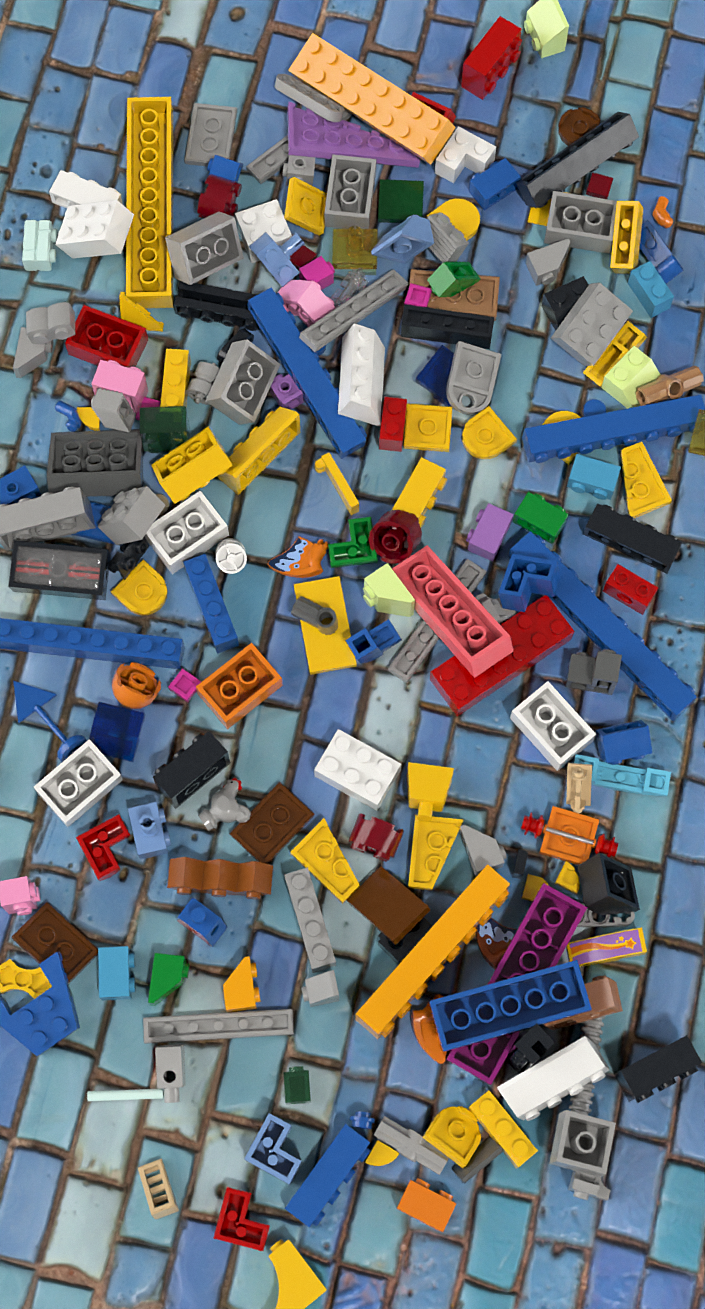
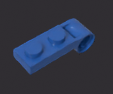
(658, 253)

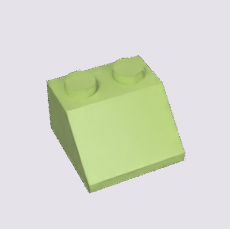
(547, 27)
(628, 375)
(388, 593)

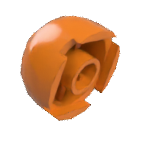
(135, 685)

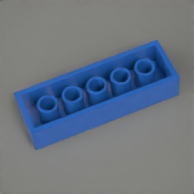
(510, 1005)

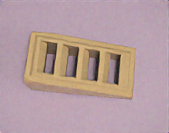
(163, 1210)

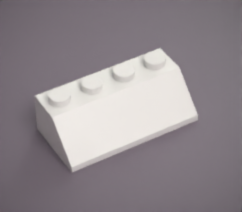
(361, 375)
(554, 1079)

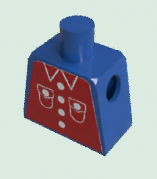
(202, 922)

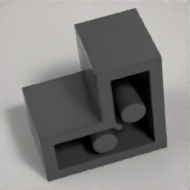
(592, 673)

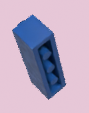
(211, 603)
(327, 1176)

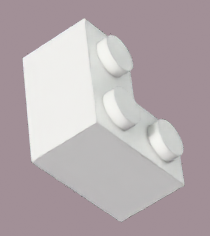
(464, 151)

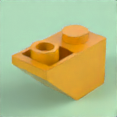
(240, 989)

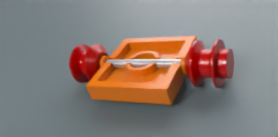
(569, 836)

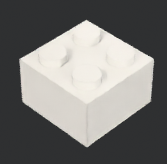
(260, 219)

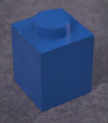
(225, 168)

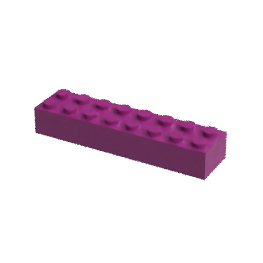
(534, 947)

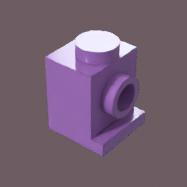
(287, 399)

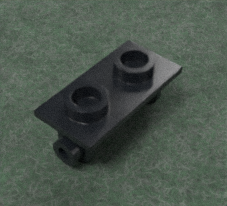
(127, 560)

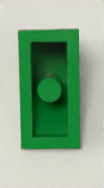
(452, 278)
(166, 976)

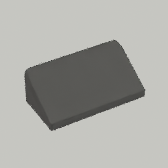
(482, 1156)

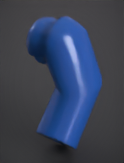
(71, 413)

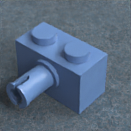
(277, 257)
(149, 831)

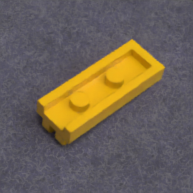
(327, 464)

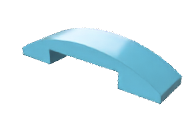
(626, 778)

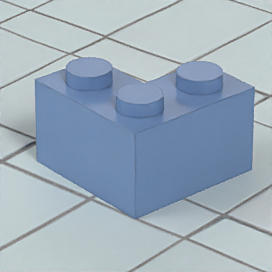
(267, 1151)

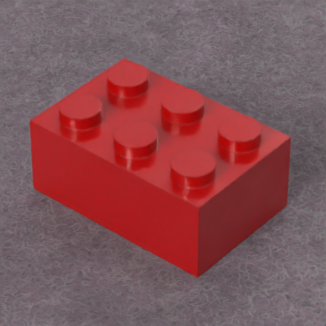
(491, 58)
(106, 338)

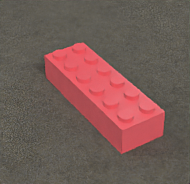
(453, 612)

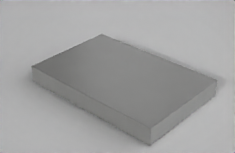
(210, 133)

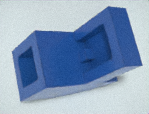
(371, 644)

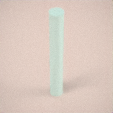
(136, 1094)

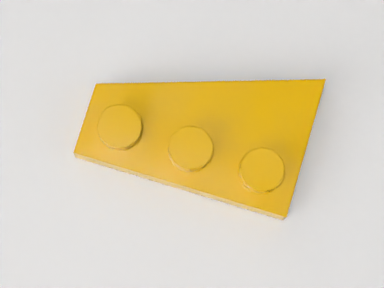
(642, 482)
(430, 850)
(326, 861)

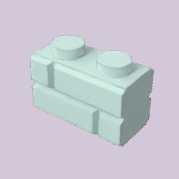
(38, 245)

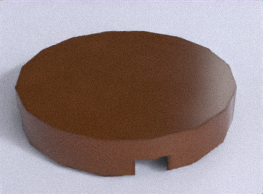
(576, 124)

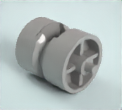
(200, 386)

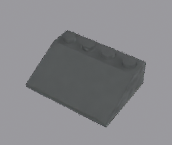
(96, 462)

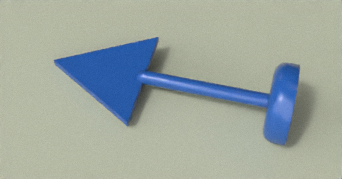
(32, 699)

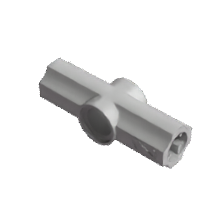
(411, 1145)

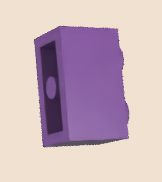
(490, 531)

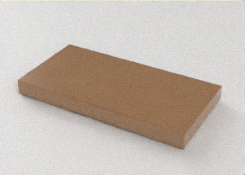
(477, 299)

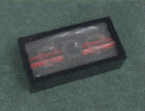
(59, 570)

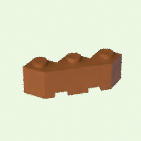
(220, 877)

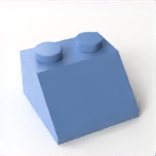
(405, 240)

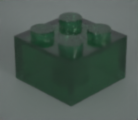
(163, 428)

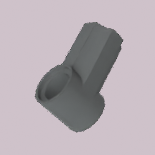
(314, 614)

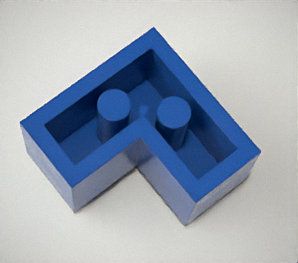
(527, 576)

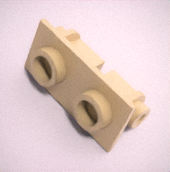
(579, 786)

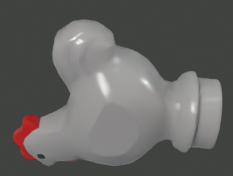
(225, 807)

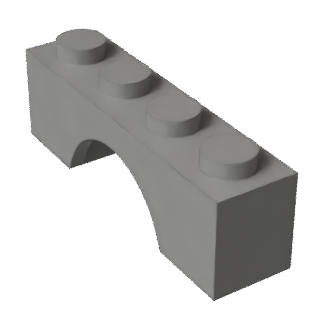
(310, 920)

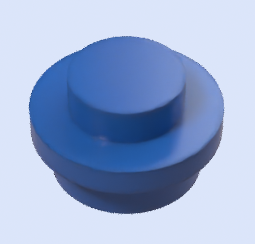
(362, 1120)

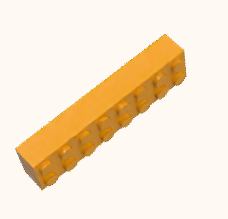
(372, 99)
(432, 951)

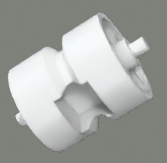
(230, 555)

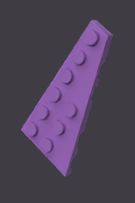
(319, 138)

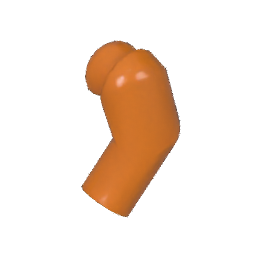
(660, 214)

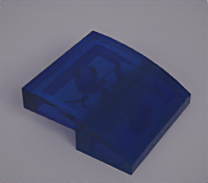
(436, 374)
(117, 731)

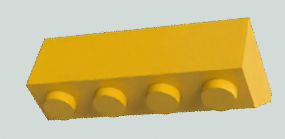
(261, 448)

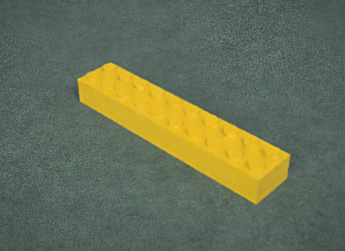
(150, 200)

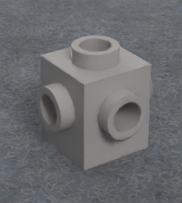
(299, 167)

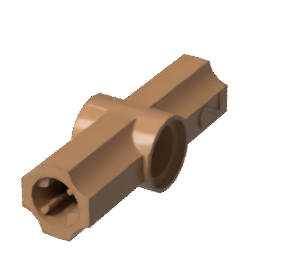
(669, 386)

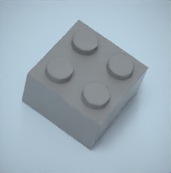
(131, 515)
(582, 1143)

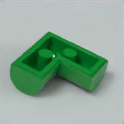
(358, 549)

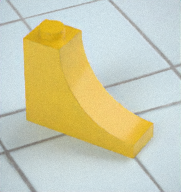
(296, 1279)

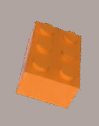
(239, 686)

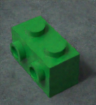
(540, 517)

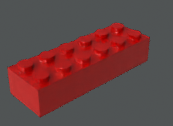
(533, 638)

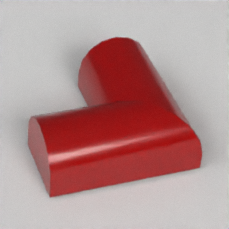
(97, 845)
(233, 1226)

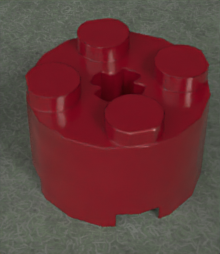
(219, 197)
(395, 536)
(376, 837)

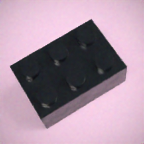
(191, 769)
(658, 1070)

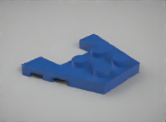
(48, 1016)

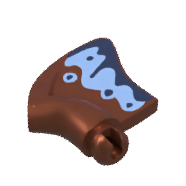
(493, 941)

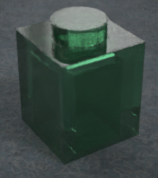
(297, 1086)

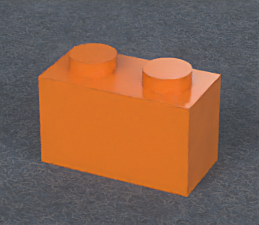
(427, 1205)

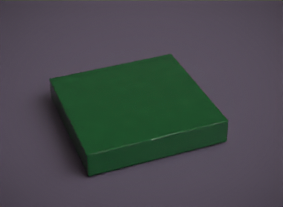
(400, 200)

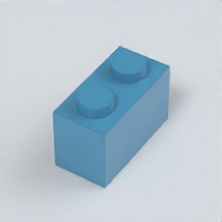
(650, 289)
(593, 477)
(115, 973)

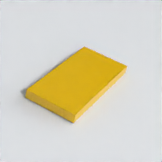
(326, 651)

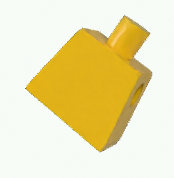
(428, 788)

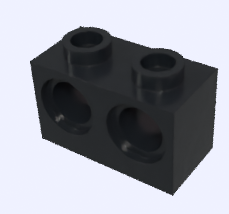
(409, 941)

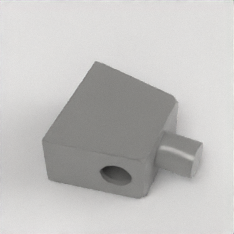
(173, 1059)

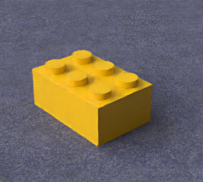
(191, 465)

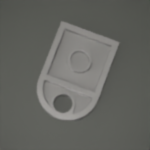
(472, 376)

